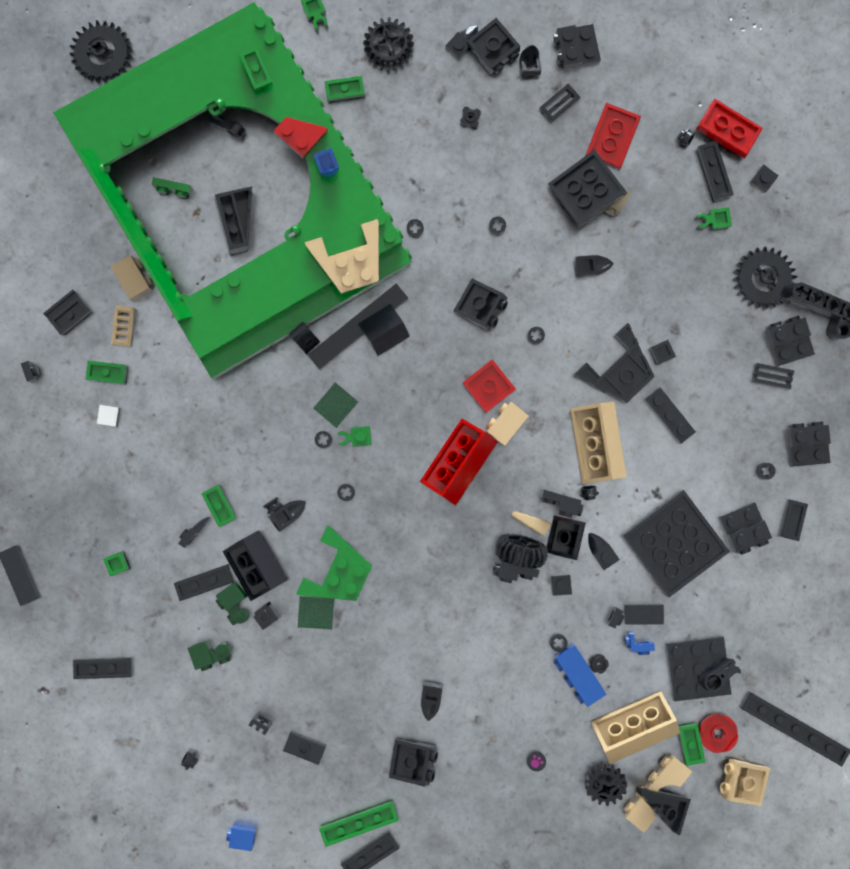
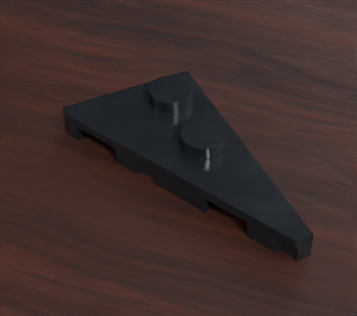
(669, 807)

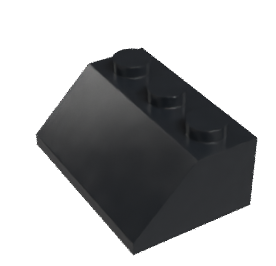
(254, 565)

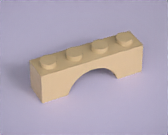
(670, 773)

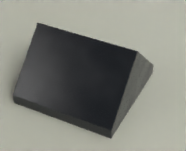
(384, 329)
(565, 537)

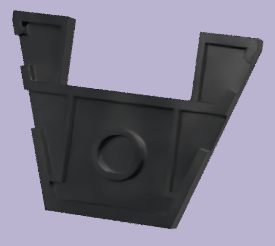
(626, 375)

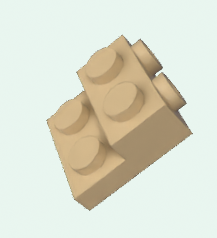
(744, 782)

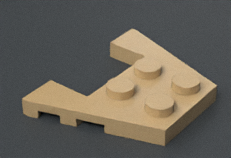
(353, 267)

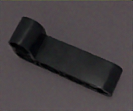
(837, 311)

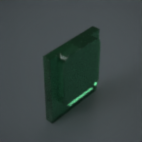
(335, 405)
(315, 612)

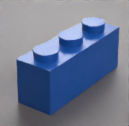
(579, 675)

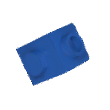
(642, 648)

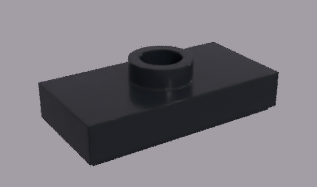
(304, 337)
(304, 748)

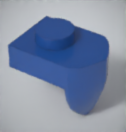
(326, 162)

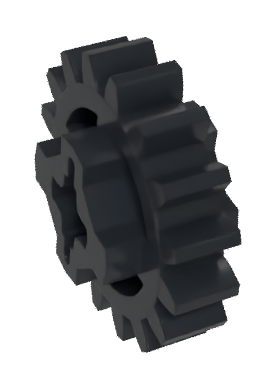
(606, 784)

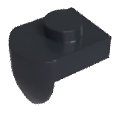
(530, 61)

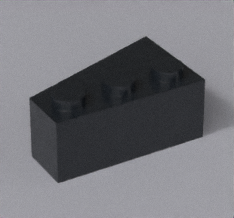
(234, 216)

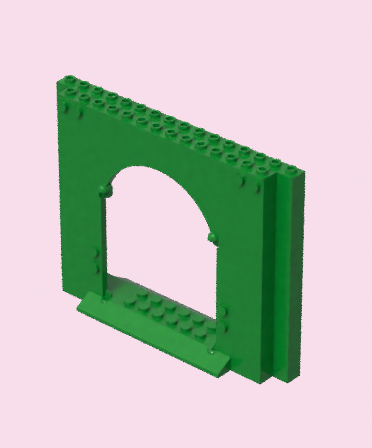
(284, 285)

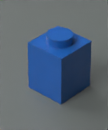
(241, 837)

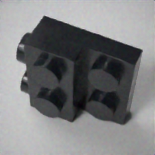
(494, 46)
(576, 46)
(481, 304)
(790, 340)
(809, 444)
(565, 505)
(745, 528)
(509, 572)
(413, 762)

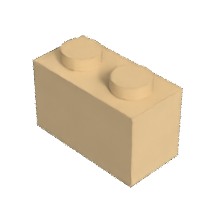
(132, 278)
(507, 423)

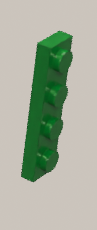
(358, 823)

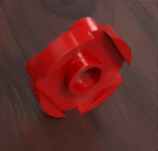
(729, 732)

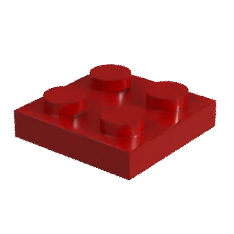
(489, 386)

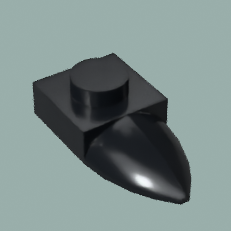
(458, 44)
(592, 265)
(287, 514)
(189, 535)
(602, 551)
(431, 699)

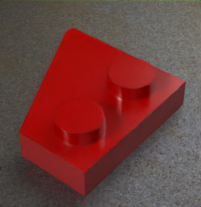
(299, 135)

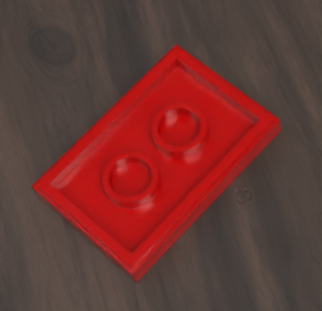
(729, 128)
(614, 135)

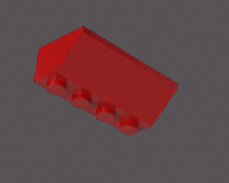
(459, 461)

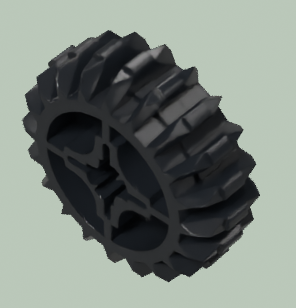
(382, 46)
(521, 551)

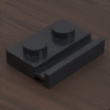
(67, 312)

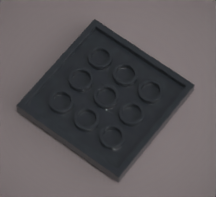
(675, 543)

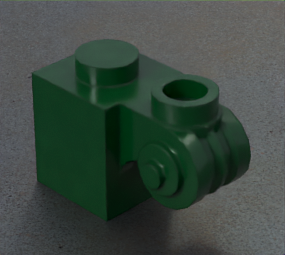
(230, 599)
(203, 655)

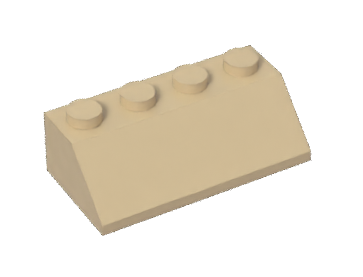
(598, 442)
(635, 727)

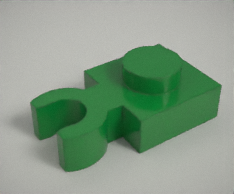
(315, 10)
(718, 218)
(359, 436)

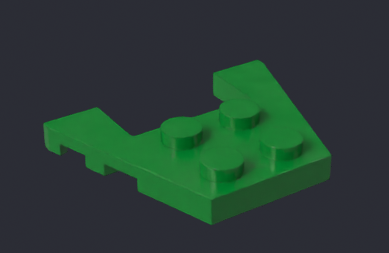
(345, 574)

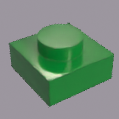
(116, 563)

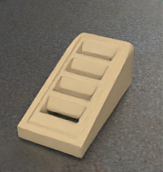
(117, 317)
(538, 525)

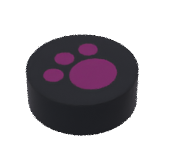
(536, 761)

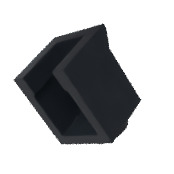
(266, 615)

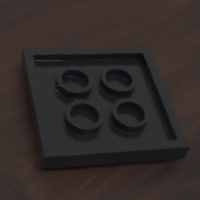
(587, 188)
(688, 664)

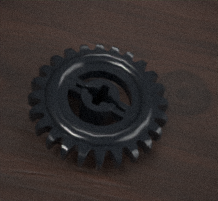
(90, 37)
(752, 265)

